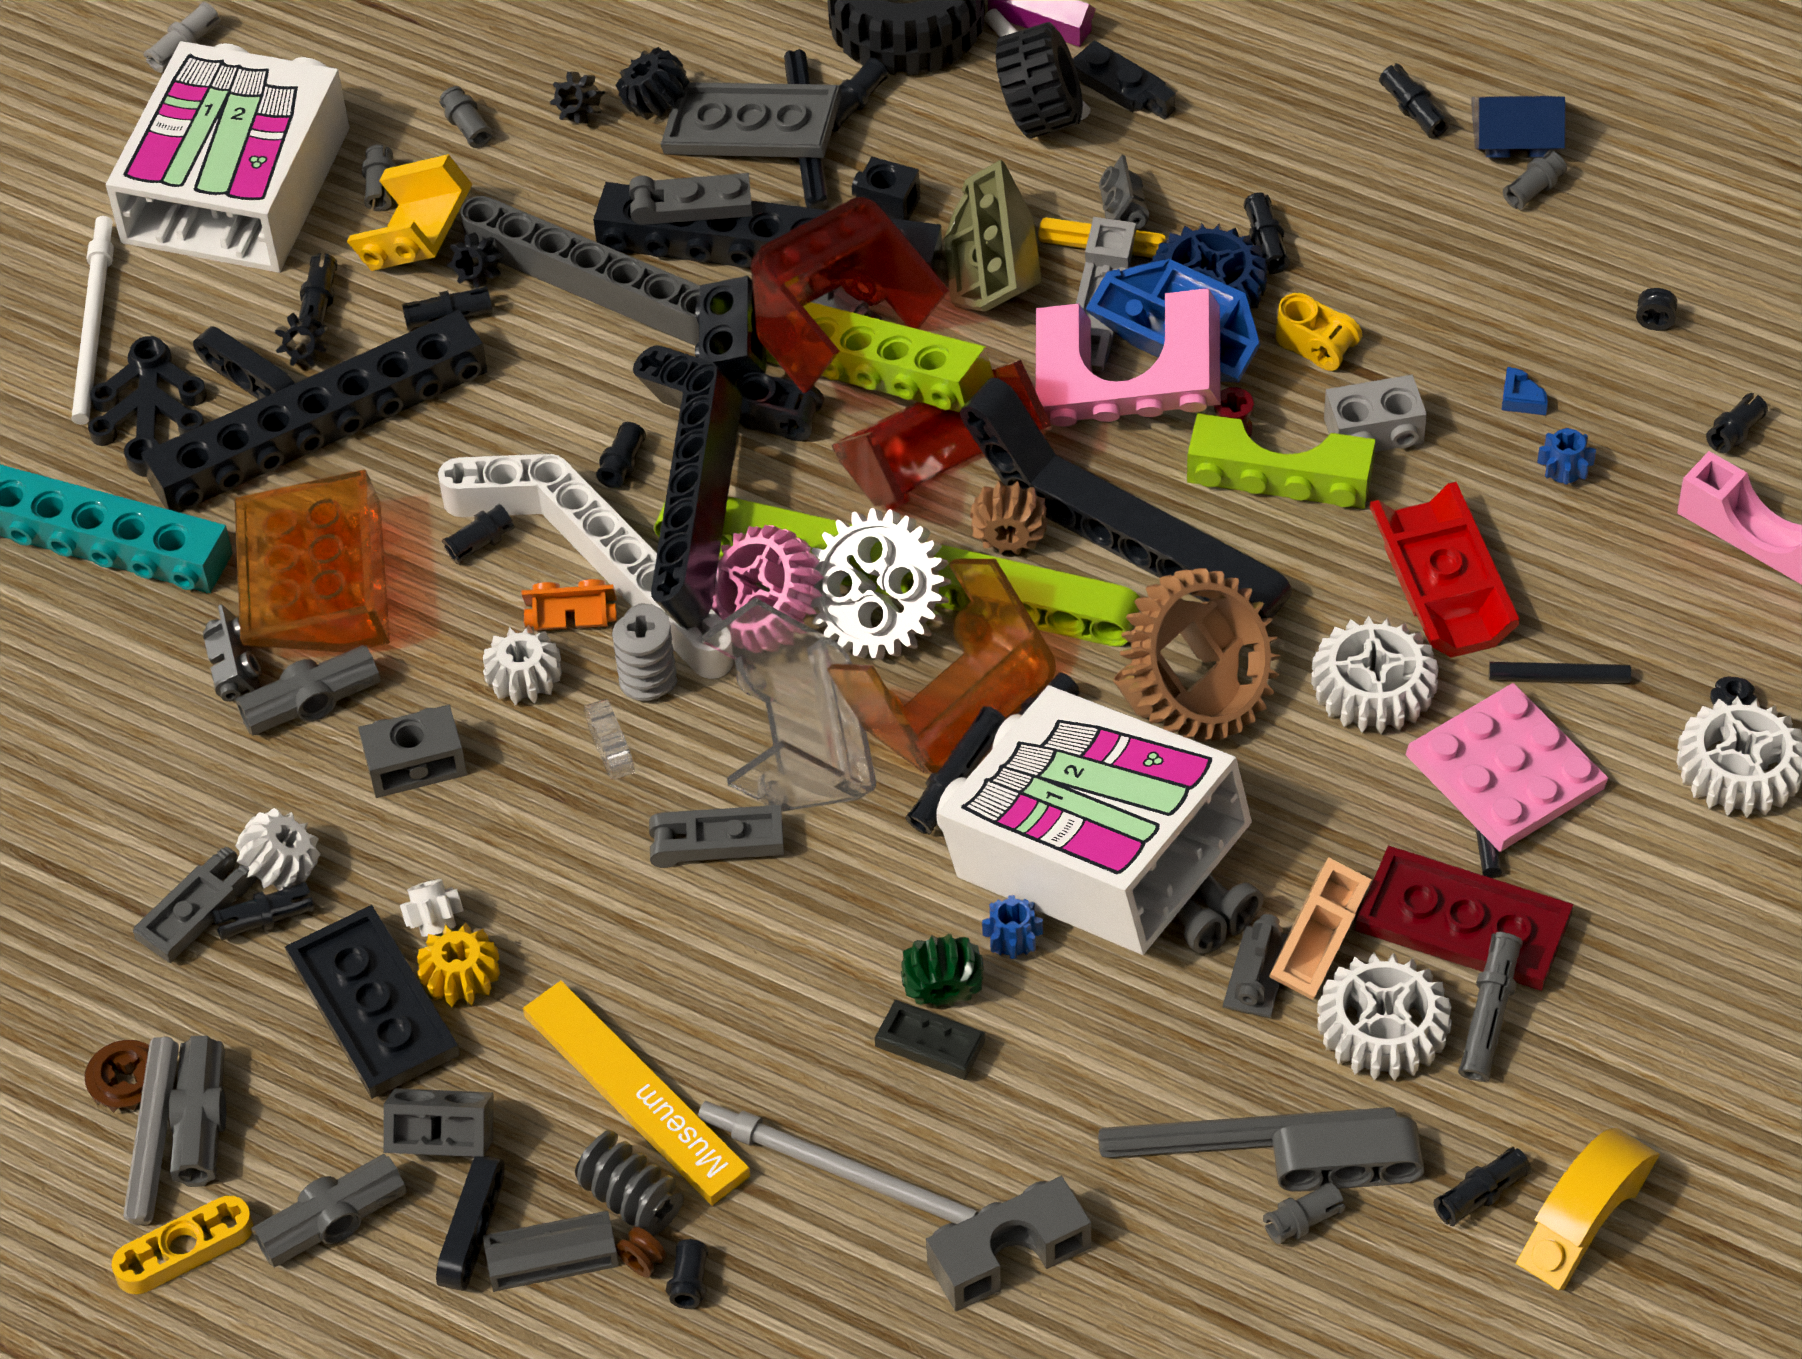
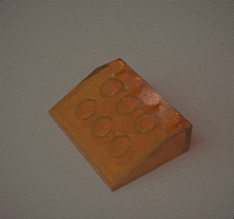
(312, 566)

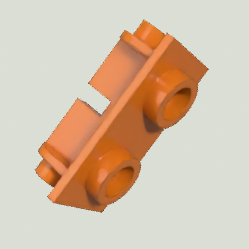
(552, 602)

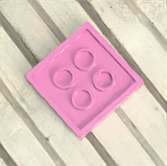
(1506, 767)

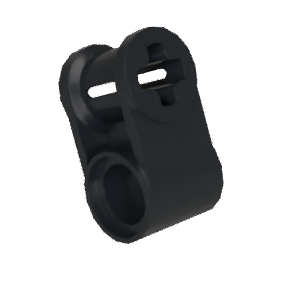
(775, 406)

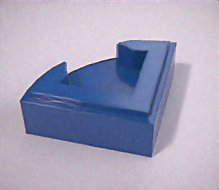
(1523, 394)

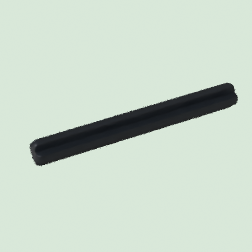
(811, 168)

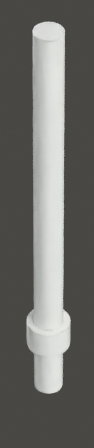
(99, 258)

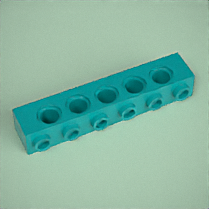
(112, 530)

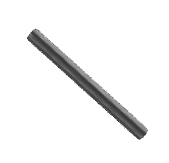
(1216, 1133)

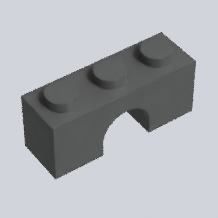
(1041, 1219)

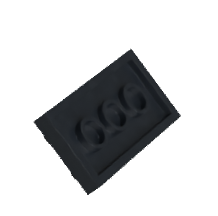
(372, 1001)

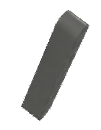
(586, 268)

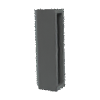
(550, 1251)

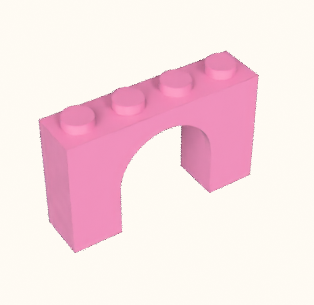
(1181, 378)

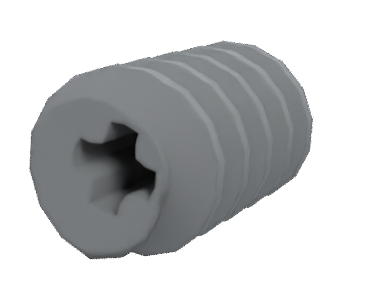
(644, 653)

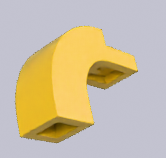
(1584, 1197)

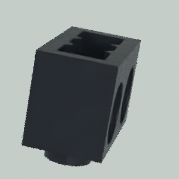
(729, 328)

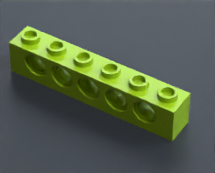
(901, 359)

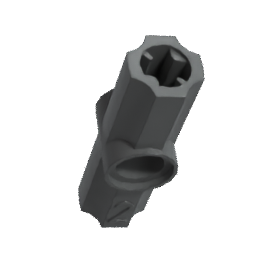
(308, 690)
(197, 1111)
(329, 1210)

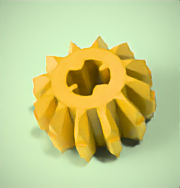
(458, 964)

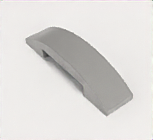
(1107, 249)

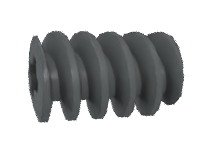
(627, 1184)

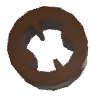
(641, 1252)

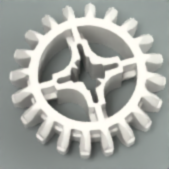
(1397, 659)
(1734, 770)
(1384, 1034)

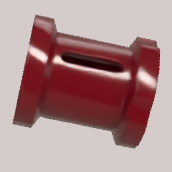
(1236, 404)

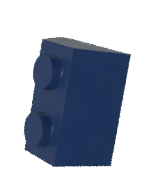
(1518, 123)

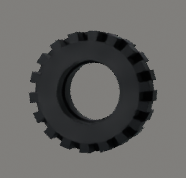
(1039, 80)

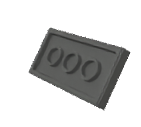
(752, 120)

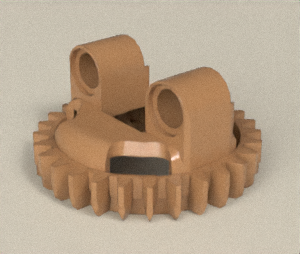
(1214, 633)

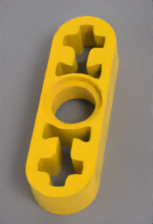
(190, 1224)

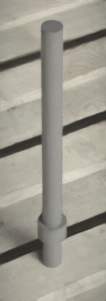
(749, 1129)

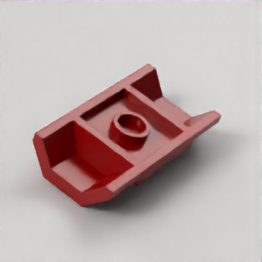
(1447, 573)

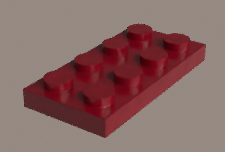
(1456, 913)

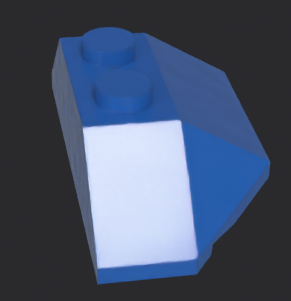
(1134, 308)

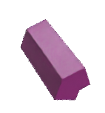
(1069, 17)

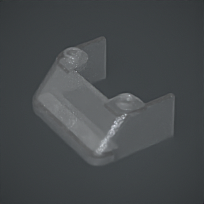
(817, 741)

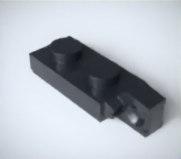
(1123, 81)

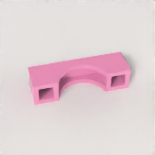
(1724, 503)

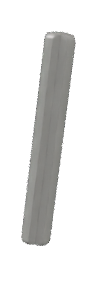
(151, 1131)

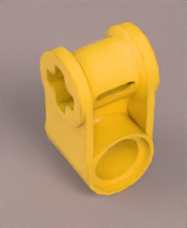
(1314, 330)

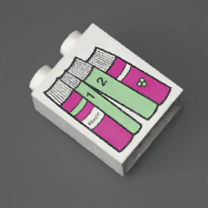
(229, 155)
(1094, 817)

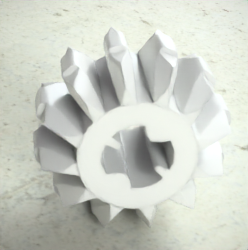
(522, 665)
(277, 849)

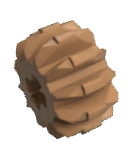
(1008, 517)

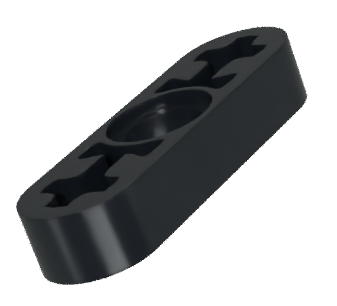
(240, 363)
(470, 1223)

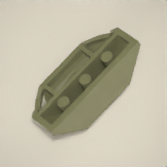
(991, 242)

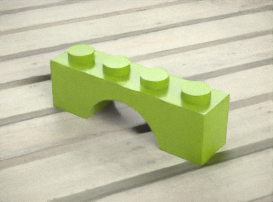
(1330, 473)

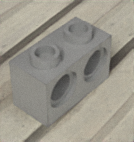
(1378, 410)

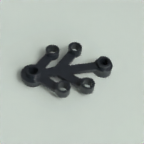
(146, 361)

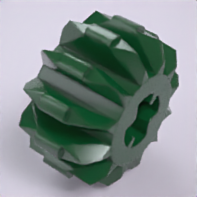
(942, 970)

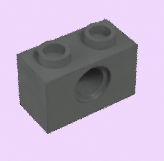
(412, 751)

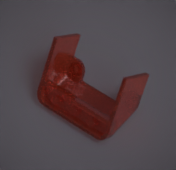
(844, 248)
(921, 443)

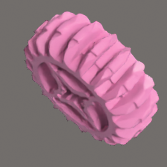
(777, 562)

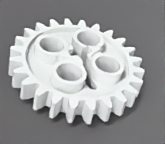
(902, 553)

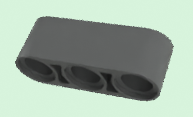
(1348, 1154)

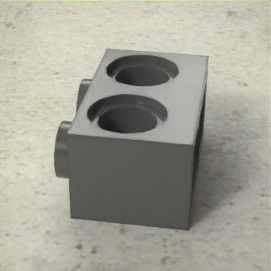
(438, 1122)

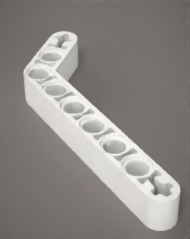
(554, 489)

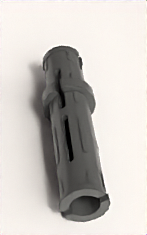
(1494, 990)

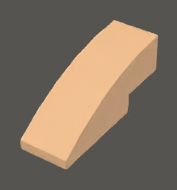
(1320, 928)

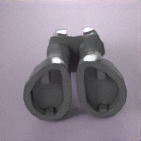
(1228, 912)

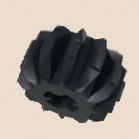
(652, 83)

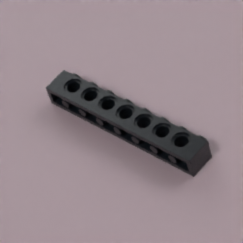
(726, 239)
(314, 412)

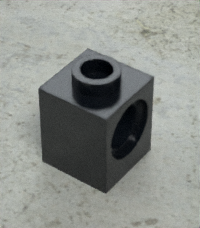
(890, 186)

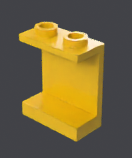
(428, 203)

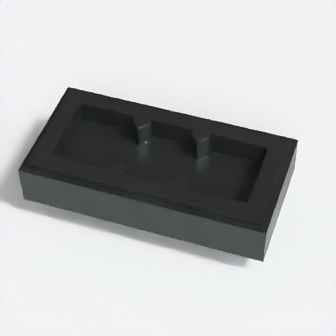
(930, 1039)

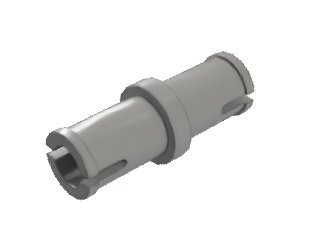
(187, 30)

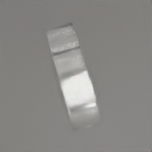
(609, 739)

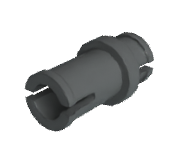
(462, 112)
(372, 171)
(1540, 175)
(1296, 1216)

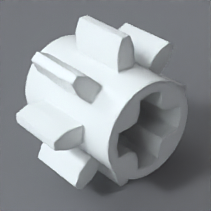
(431, 907)

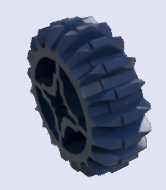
(1221, 257)

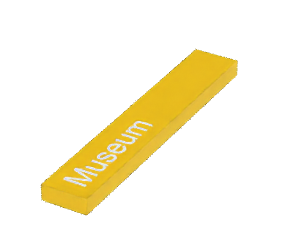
(636, 1093)

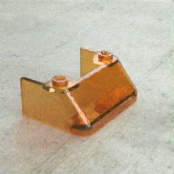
(1000, 669)

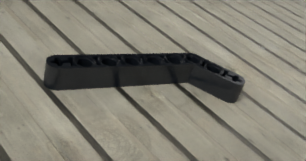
(697, 478)
(1102, 510)

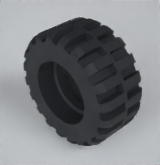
(906, 34)

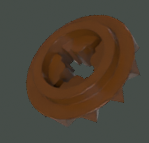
(102, 1081)

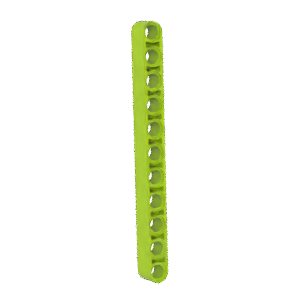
(1053, 598)

